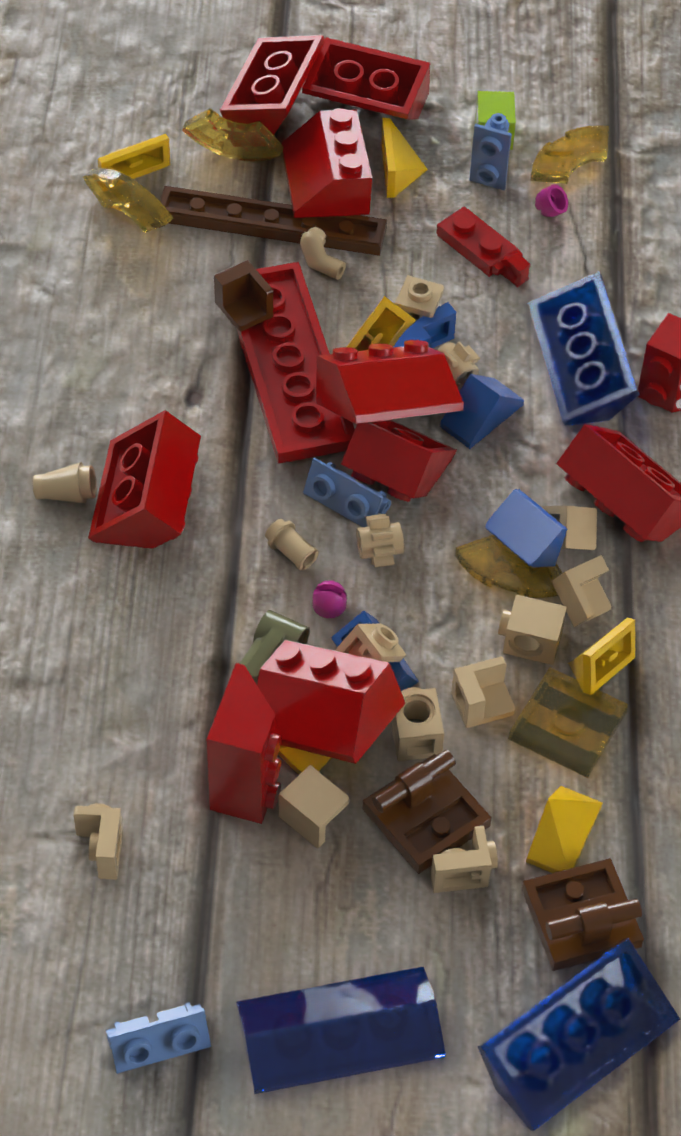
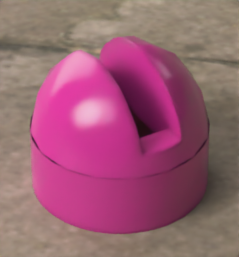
(551, 201)
(329, 599)

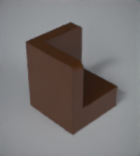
(243, 296)

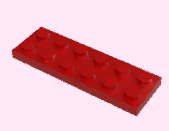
(284, 371)

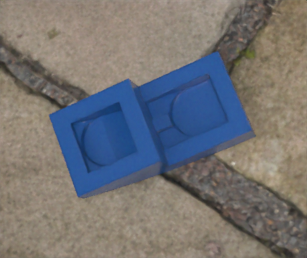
(432, 330)

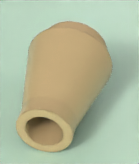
(68, 484)

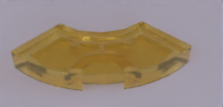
(232, 139)
(563, 156)
(128, 196)
(499, 566)

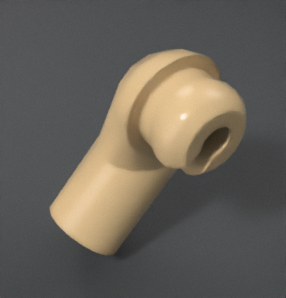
(315, 255)

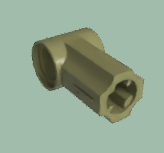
(269, 635)

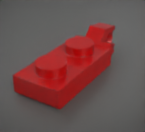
(483, 246)

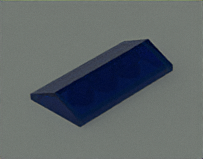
(584, 351)
(340, 1029)
(577, 1035)

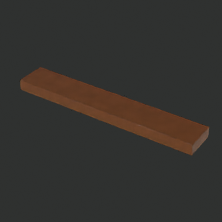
(270, 220)

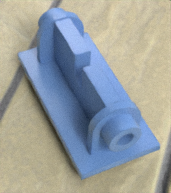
(491, 152)
(344, 493)
(145, 1043)

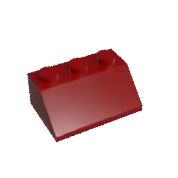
(369, 79)
(271, 80)
(328, 166)
(386, 382)
(624, 482)
(146, 484)
(329, 699)
(243, 751)

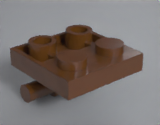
(426, 811)
(582, 913)

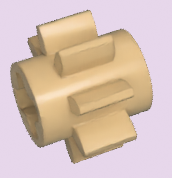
(461, 361)
(380, 540)

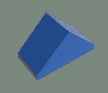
(484, 408)

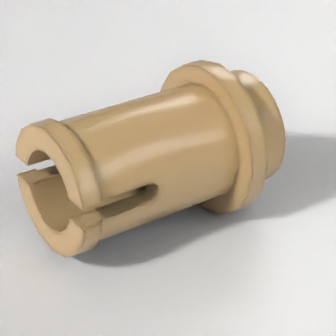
(282, 536)

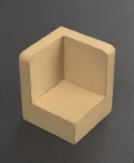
(580, 524)
(582, 591)
(482, 692)
(311, 804)

